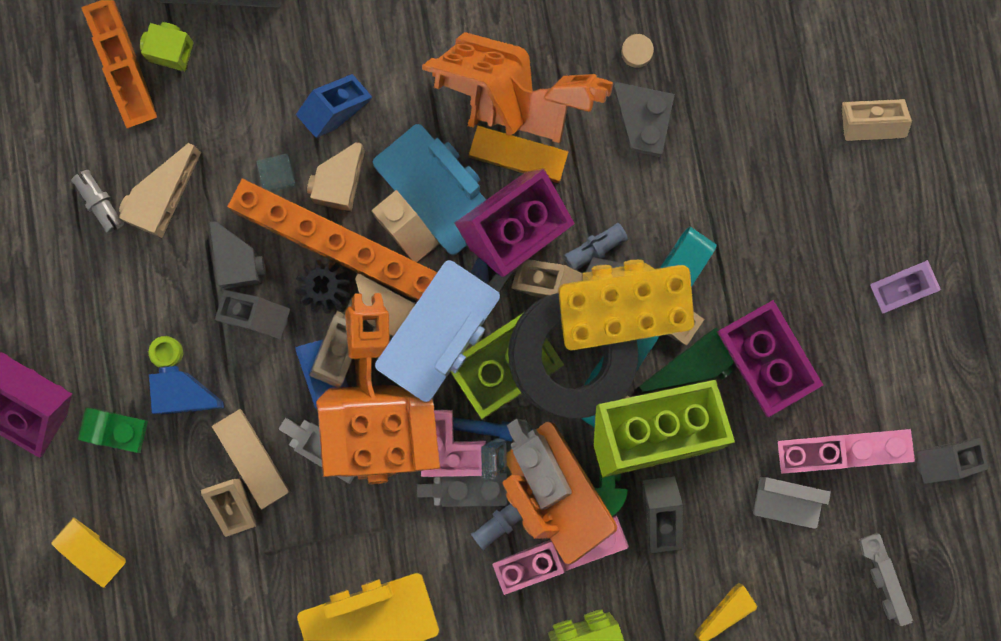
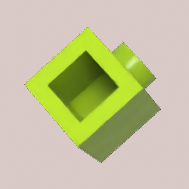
(166, 46)

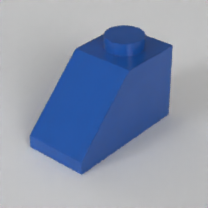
(332, 105)
(179, 392)

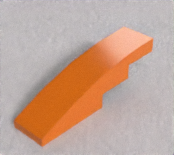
(119, 62)

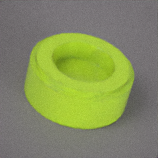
(165, 352)

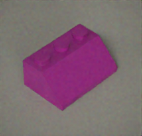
(515, 222)
(770, 358)
(30, 406)

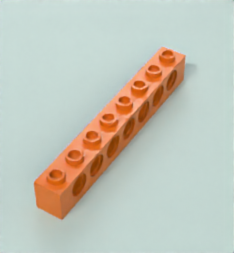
(330, 240)

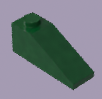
(698, 363)

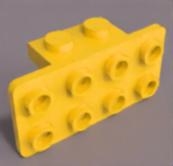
(625, 304)
(377, 613)

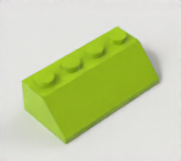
(660, 428)

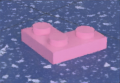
(455, 457)

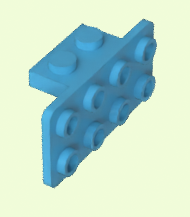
(431, 183)

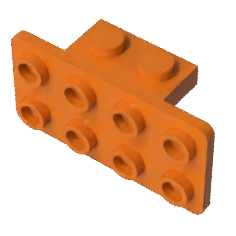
(573, 523)

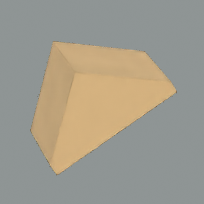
(229, 506)

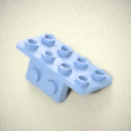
(438, 331)

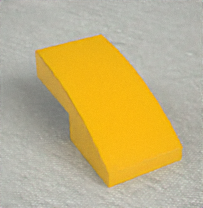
(88, 553)

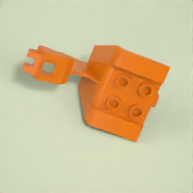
(502, 90)
(370, 427)

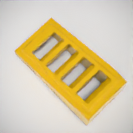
(730, 610)

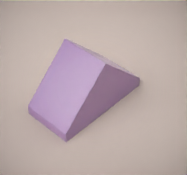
(905, 287)

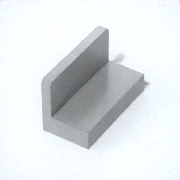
(789, 502)

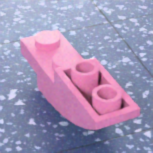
(846, 451)
(545, 562)

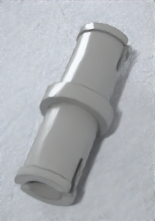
(97, 201)

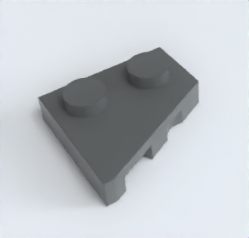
(645, 117)

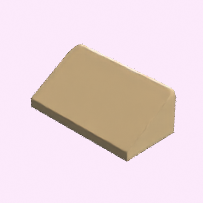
(876, 119)

